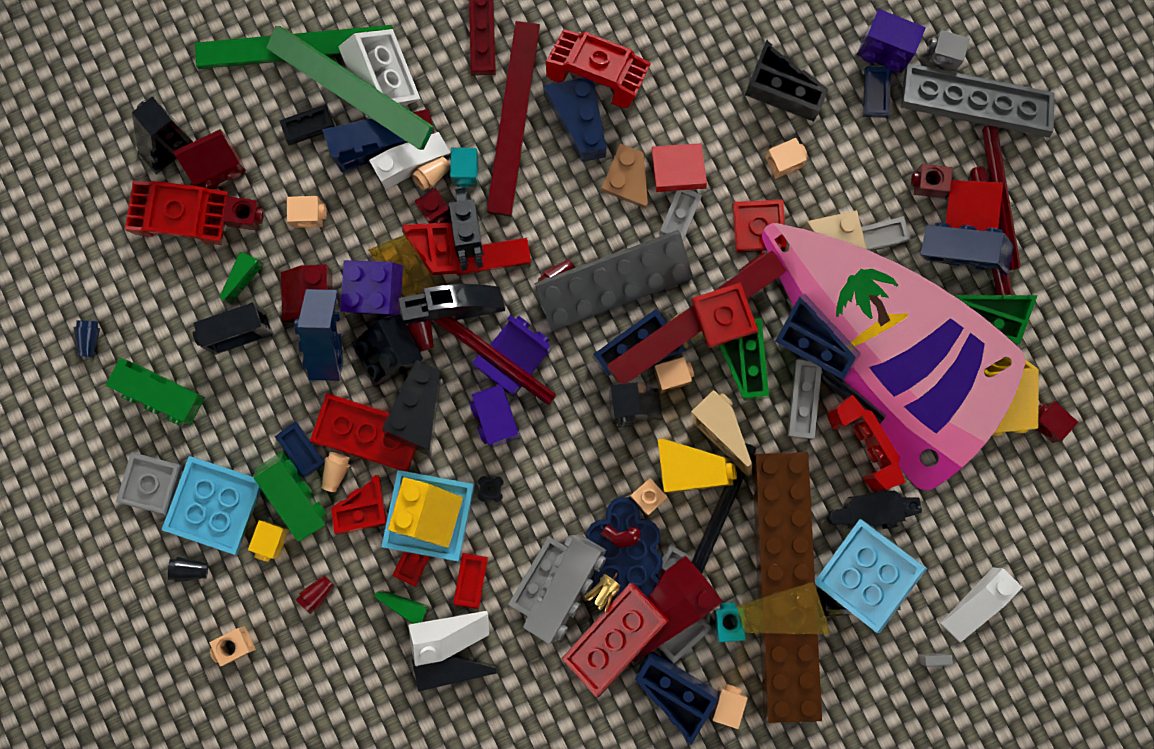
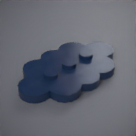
(634, 563)

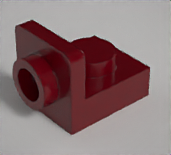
(433, 207)

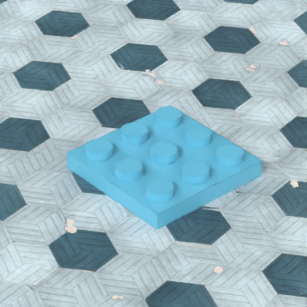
(212, 505)
(406, 544)
(870, 576)

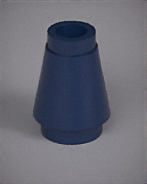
(86, 337)

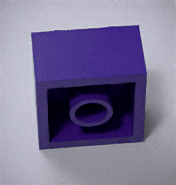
(890, 41)
(371, 287)
(495, 416)

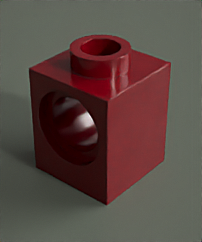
(941, 175)
(235, 205)
(1054, 421)

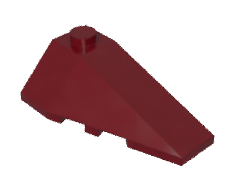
(682, 598)

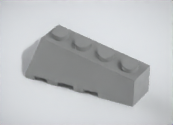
(565, 588)

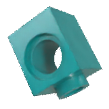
(464, 166)
(735, 633)

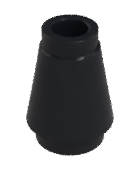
(186, 570)

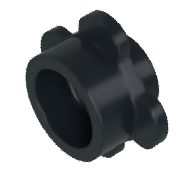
(485, 483)

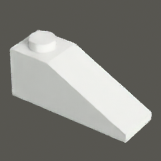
(401, 161)
(981, 603)
(444, 637)

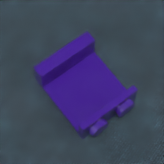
(519, 346)

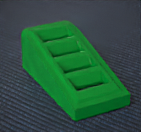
(241, 274)
(409, 609)

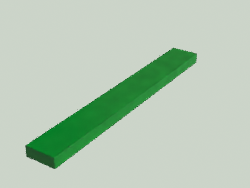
(254, 49)
(350, 88)

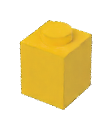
(268, 540)

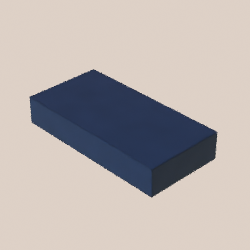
(876, 92)
(300, 450)

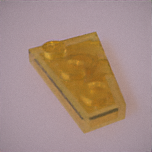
(415, 274)
(787, 612)

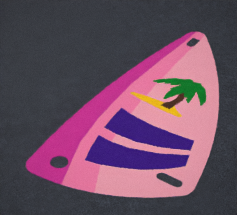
(916, 346)

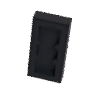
(306, 124)

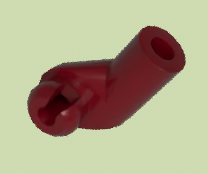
(622, 539)

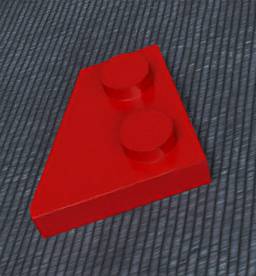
(434, 246)
(361, 509)

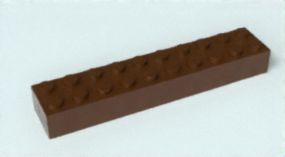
(784, 562)

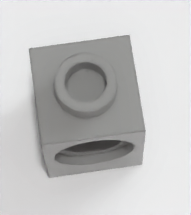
(948, 49)

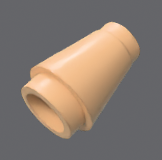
(430, 173)
(334, 471)

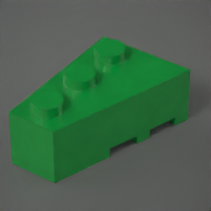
(1005, 312)
(748, 364)
(155, 392)
(290, 496)

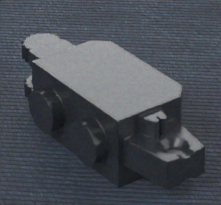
(466, 229)
(876, 509)

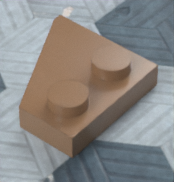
(627, 176)

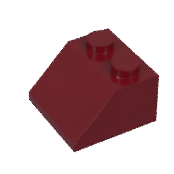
(210, 160)
(296, 281)

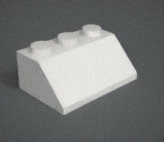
(380, 63)

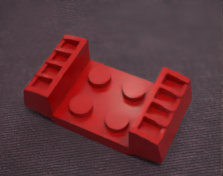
(599, 62)
(176, 211)
(879, 446)

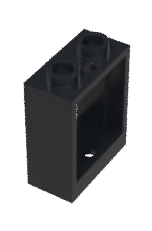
(232, 329)

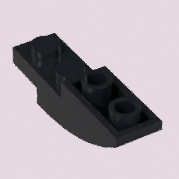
(451, 300)

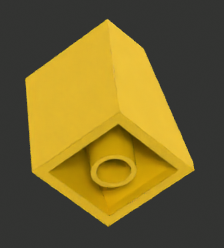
(1024, 407)
(692, 468)
(425, 513)

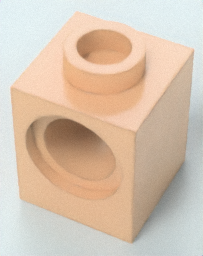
(786, 157)
(305, 211)
(673, 374)
(648, 496)
(242, 642)
(729, 706)

